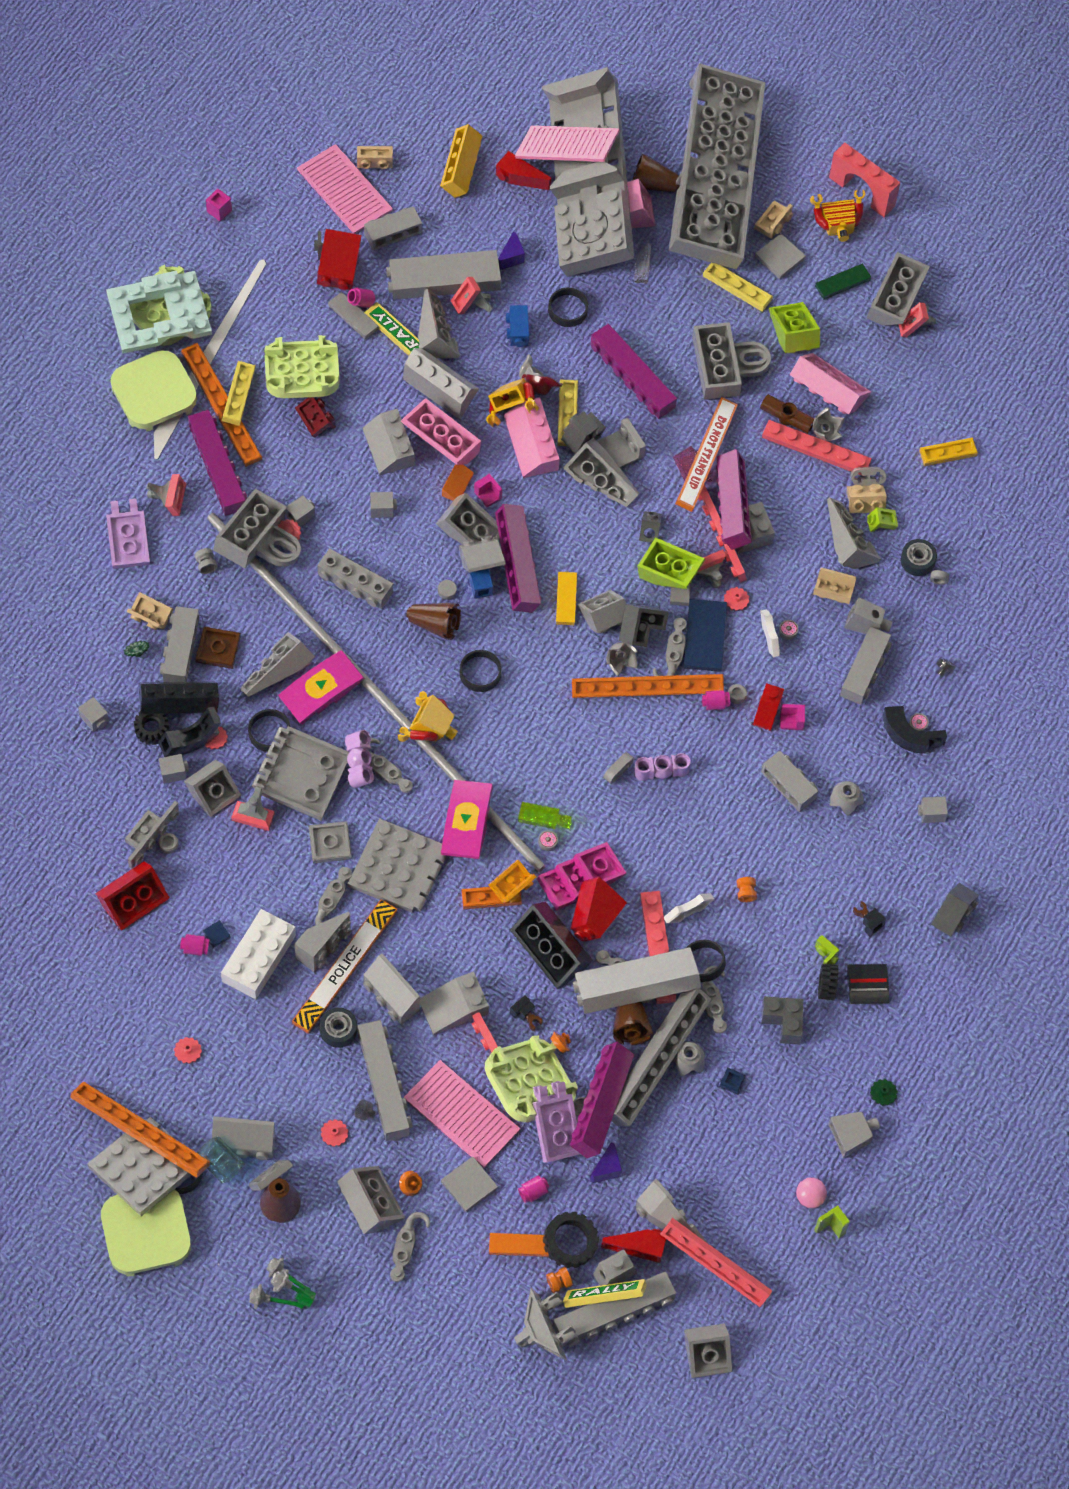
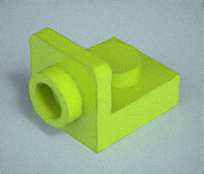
(882, 518)
(826, 948)

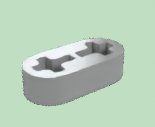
(867, 471)
(618, 768)

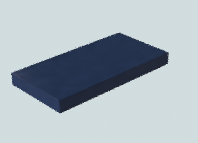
(705, 635)

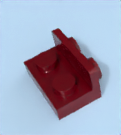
(315, 415)

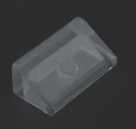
(642, 264)

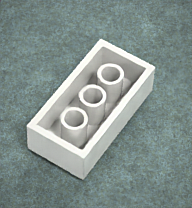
(258, 954)

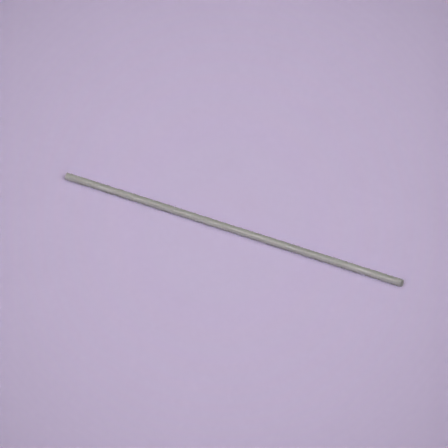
(382, 698)

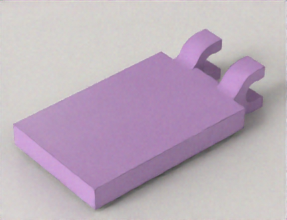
(127, 536)
(555, 1121)

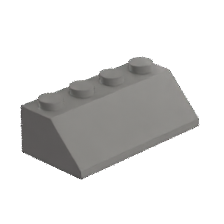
(898, 291)
(439, 382)

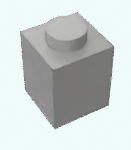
(382, 504)
(301, 511)
(93, 714)
(173, 768)
(933, 809)

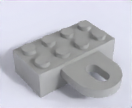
(723, 362)
(256, 532)

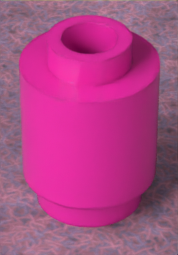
(361, 297)
(716, 700)
(194, 945)
(533, 1189)

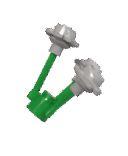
(279, 1281)

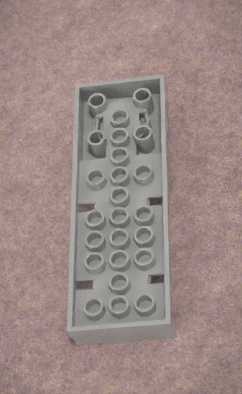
(713, 193)
(590, 195)

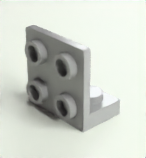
(624, 445)

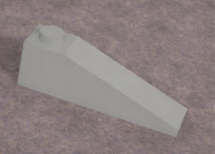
(434, 330)
(598, 470)
(848, 539)
(287, 658)
(658, 1208)

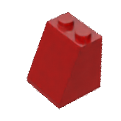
(339, 259)
(595, 909)

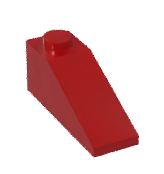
(521, 173)
(641, 1244)

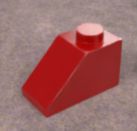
(768, 706)

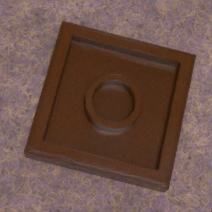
(218, 647)

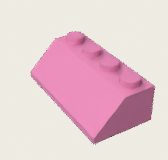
(829, 383)
(443, 433)
(532, 440)

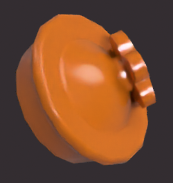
(561, 1041)
(410, 1183)

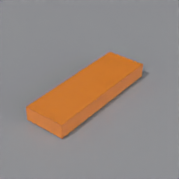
(484, 898)
(517, 1244)

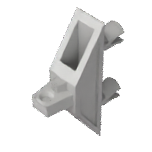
(539, 1327)

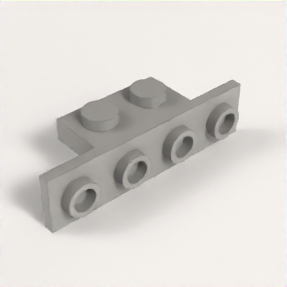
(147, 830)

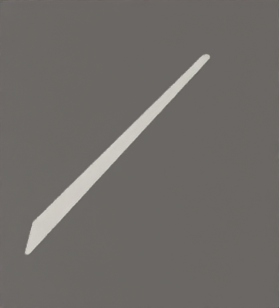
(166, 428)

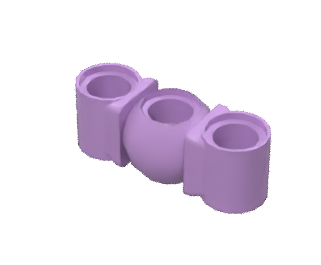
(359, 759)
(670, 763)

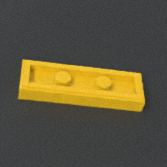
(948, 451)
(566, 598)

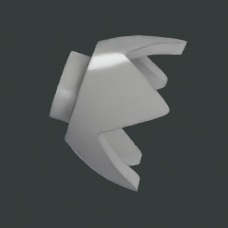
(830, 423)
(621, 655)
(846, 802)
(687, 1064)

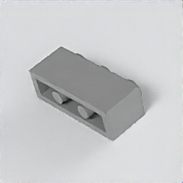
(393, 228)
(790, 781)

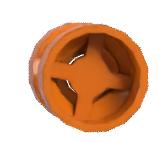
(746, 889)
(559, 1280)

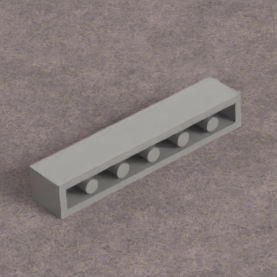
(383, 1080)
(606, 1315)

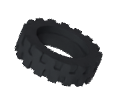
(584, 1225)

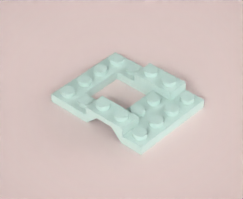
(183, 304)

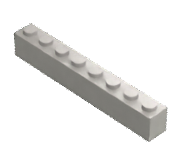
(659, 1054)

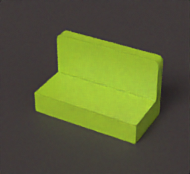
(835, 1219)

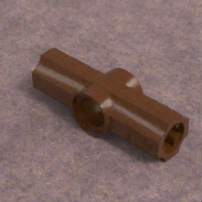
(778, 409)

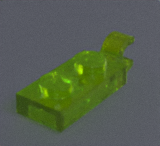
(543, 816)

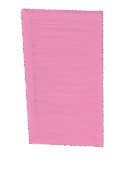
(567, 143)
(344, 188)
(461, 1113)

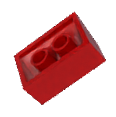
(132, 895)

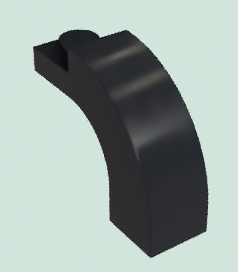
(906, 735)
(192, 737)

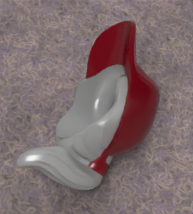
(541, 384)

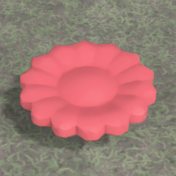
(290, 527)
(736, 598)
(219, 740)
(187, 1050)
(334, 1133)

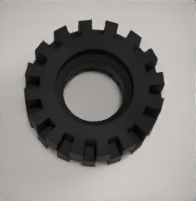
(150, 736)
(828, 982)

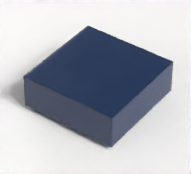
(216, 933)
(732, 1081)

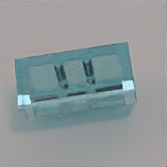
(223, 1161)

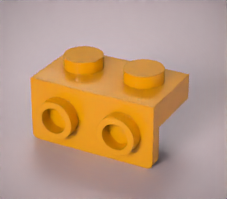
(511, 882)

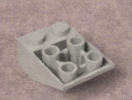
(322, 940)

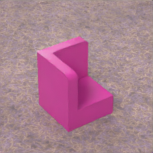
(218, 205)
(488, 490)
(792, 717)

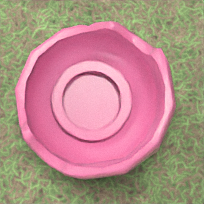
(811, 1192)

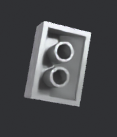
(389, 442)
(391, 990)
(246, 1136)
(370, 1199)

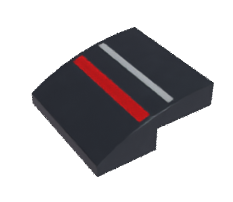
(868, 983)

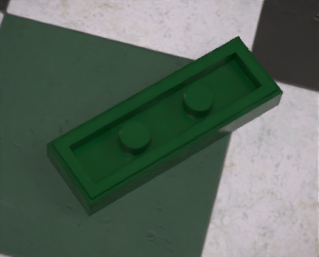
(843, 281)

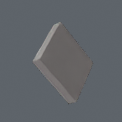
(780, 256)
(330, 842)
(270, 1174)
(469, 1184)

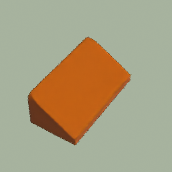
(457, 482)

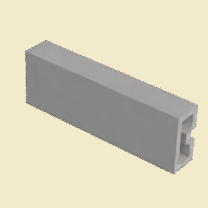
(442, 273)
(636, 980)

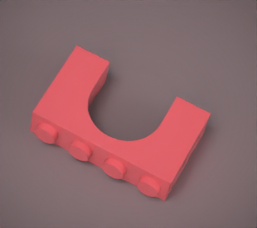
(884, 187)

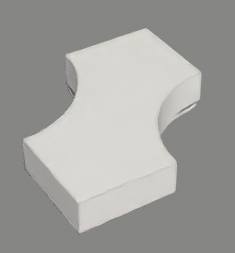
(770, 633)
(689, 908)

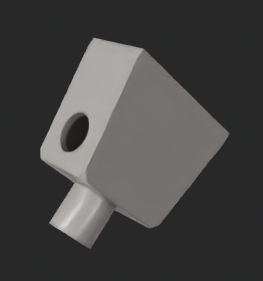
(866, 615)
(852, 1131)
(615, 1268)

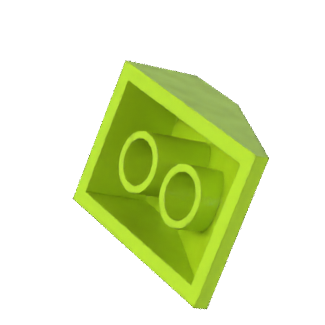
(795, 327)
(669, 565)

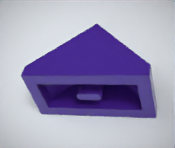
(512, 254)
(608, 1166)

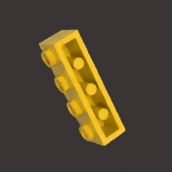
(461, 161)

